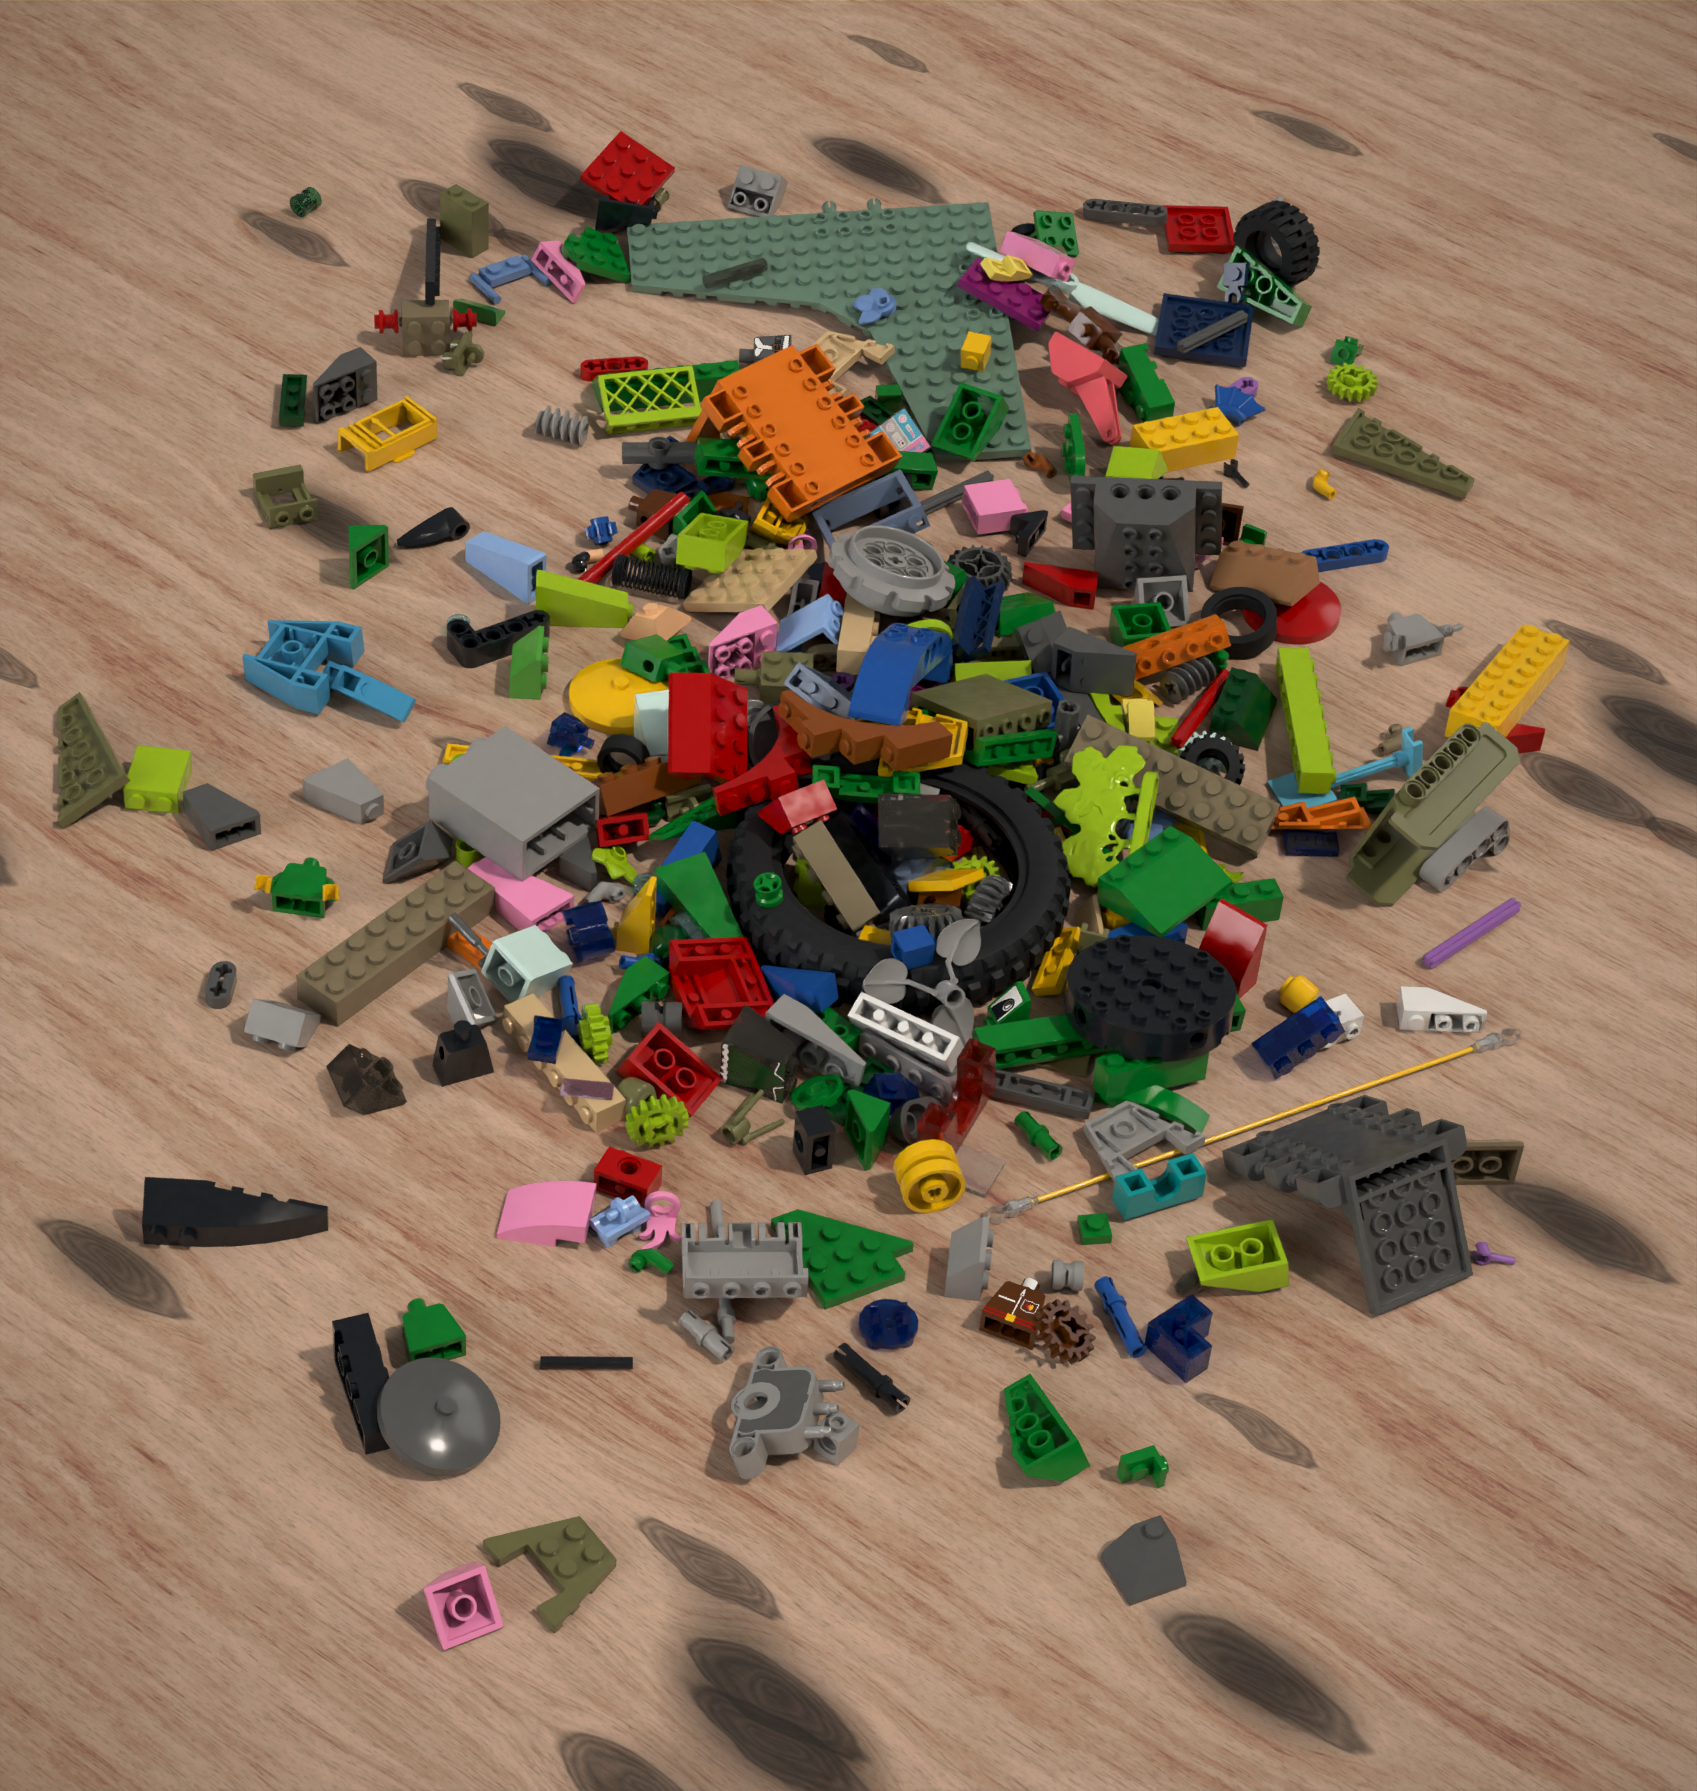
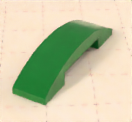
(865, 787)
(1167, 1105)

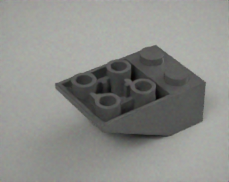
(345, 385)
(1092, 664)

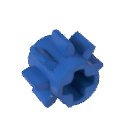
(601, 530)

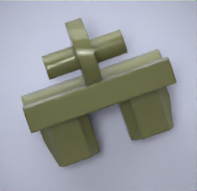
(462, 354)
(683, 801)

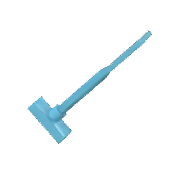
(1408, 758)

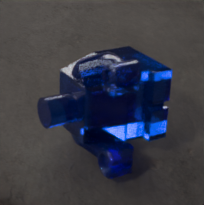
(569, 735)

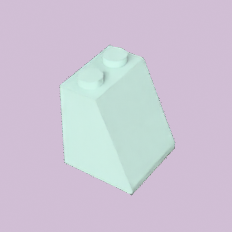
(652, 721)
(525, 964)

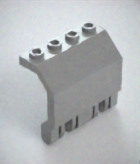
(743, 1266)

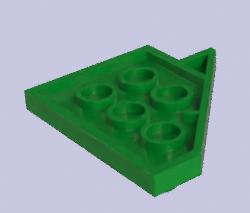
(846, 1258)

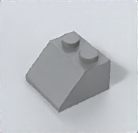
(281, 1023)

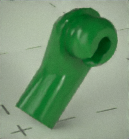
(648, 1258)

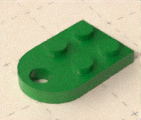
(1073, 448)

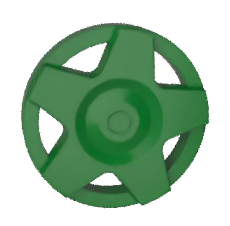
(816, 1092)

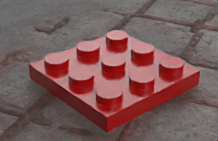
(627, 171)
(1199, 229)

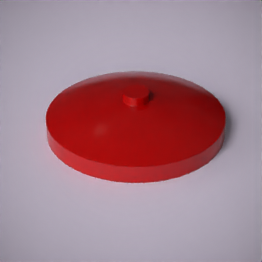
(1306, 621)

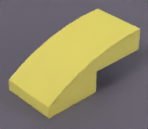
(1008, 269)

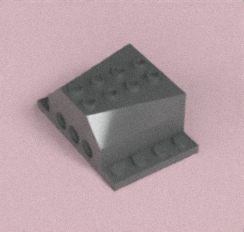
(1145, 526)

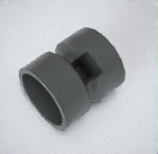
(668, 1015)

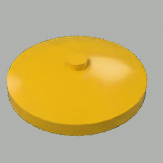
(605, 696)

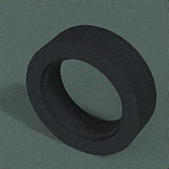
(1247, 599)

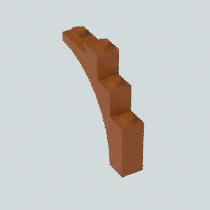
(861, 741)

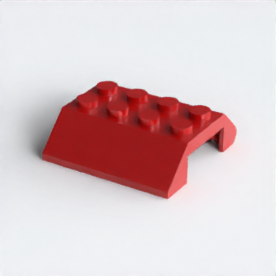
(706, 727)

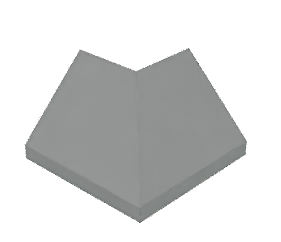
(468, 999)

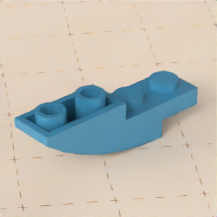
(369, 691)

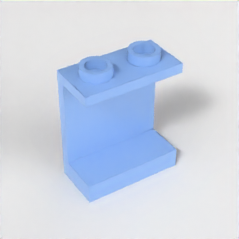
(817, 617)

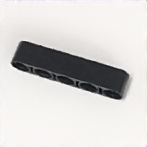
(867, 865)

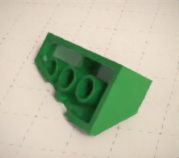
(704, 814)
(1039, 1434)

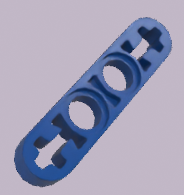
(1370, 552)

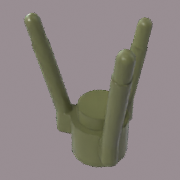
(738, 1126)

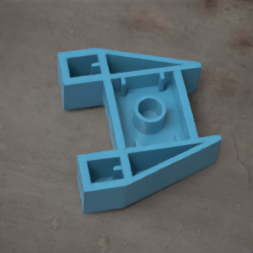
(294, 654)

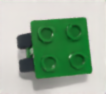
(1053, 229)

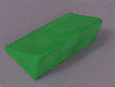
(483, 312)

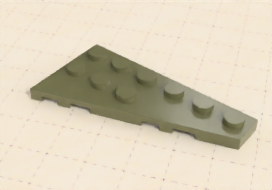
(1396, 454)
(87, 762)

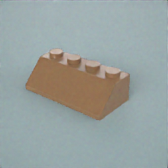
(1275, 572)

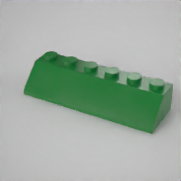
(705, 376)

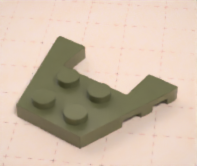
(568, 1556)

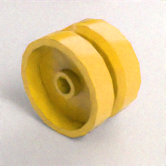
(929, 1176)

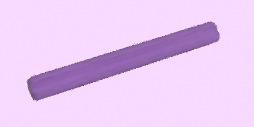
(1471, 933)

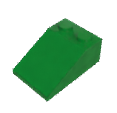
(970, 422)

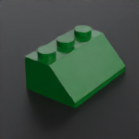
(1256, 897)

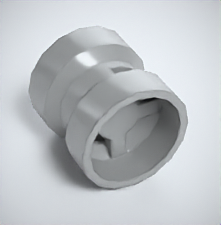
(1074, 1275)

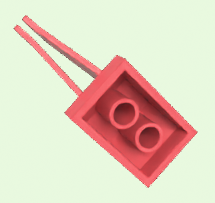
(1091, 380)

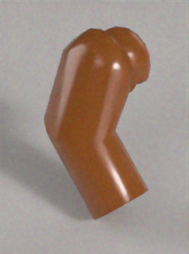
(1040, 463)

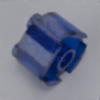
(588, 931)

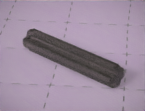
(735, 273)

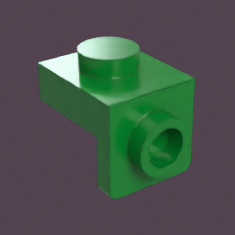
(1346, 350)

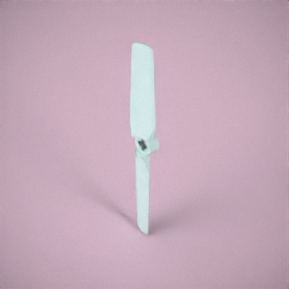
(1086, 296)

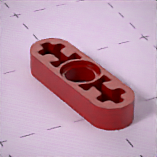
(591, 368)

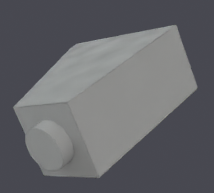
(344, 792)

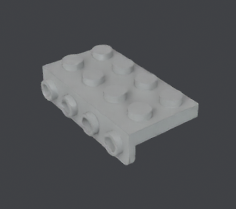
(919, 1072)

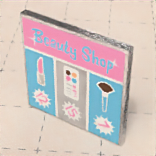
(903, 432)

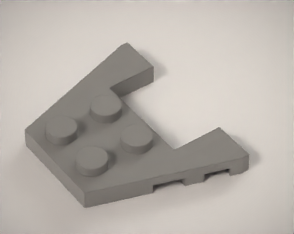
(1131, 1129)

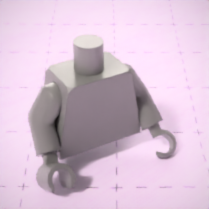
(1415, 638)

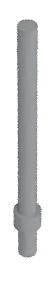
(725, 1314)

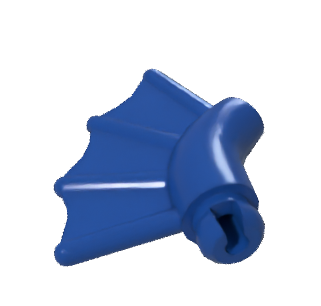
(1236, 404)

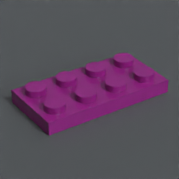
(1009, 297)

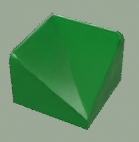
(889, 396)

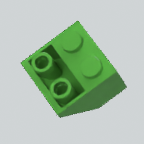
(528, 665)

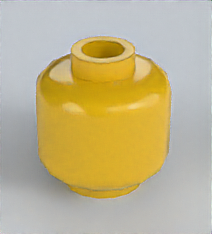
(1297, 993)

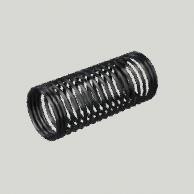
(682, 585)

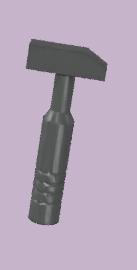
(469, 935)

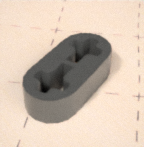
(225, 985)

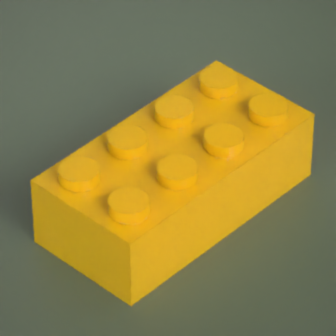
(1188, 438)

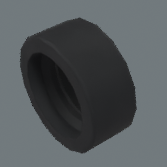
(624, 744)

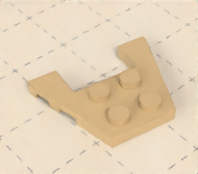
(845, 351)

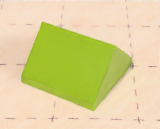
(1136, 463)

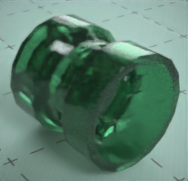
(305, 202)

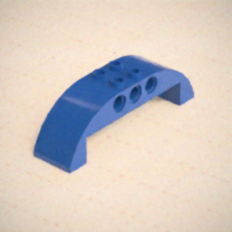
(894, 666)

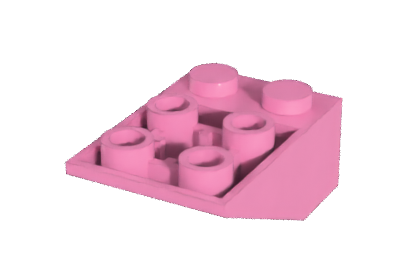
(742, 642)

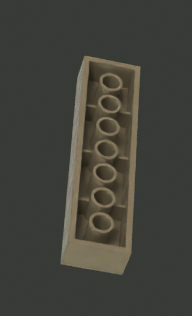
(1189, 790)
(394, 943)

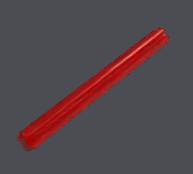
(636, 538)
(1199, 711)

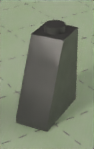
(220, 817)

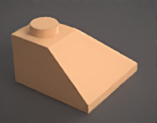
(655, 620)

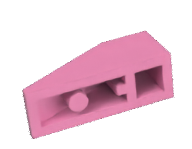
(559, 270)

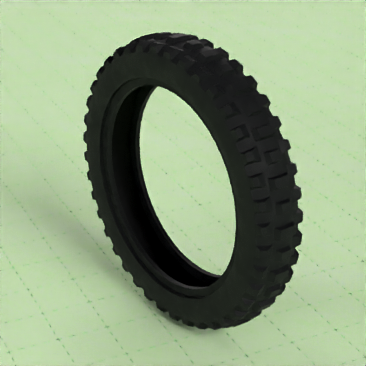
(1009, 943)

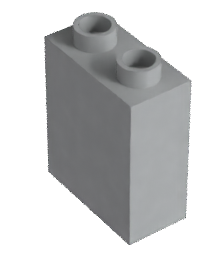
(513, 802)

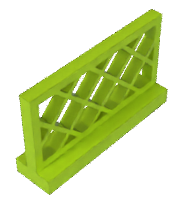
(655, 419)

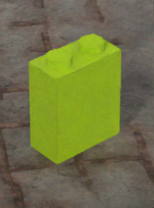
(157, 779)

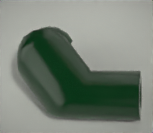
(656, 813)

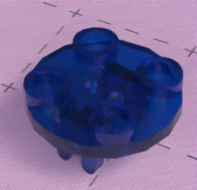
(874, 1324)

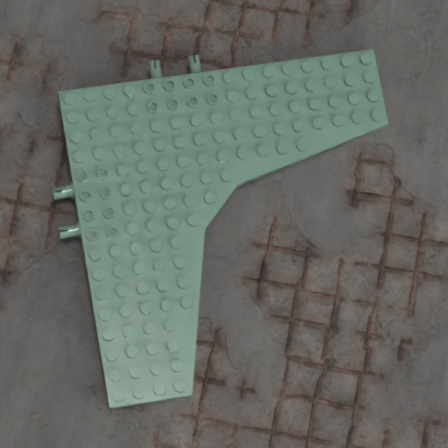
(843, 255)

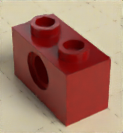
(627, 1175)

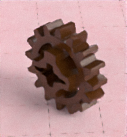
(1064, 1331)

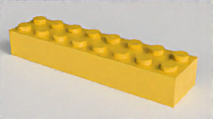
(1511, 681)

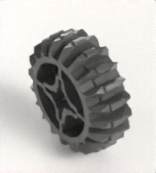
(983, 564)
(989, 899)
(933, 916)

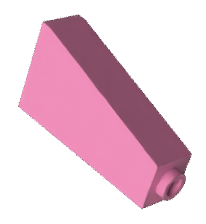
(1038, 255)
(526, 901)

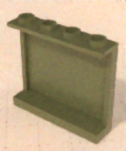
(987, 705)

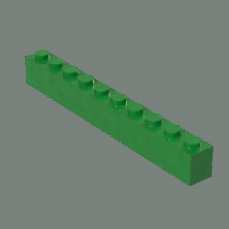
(721, 458)
(1049, 1039)

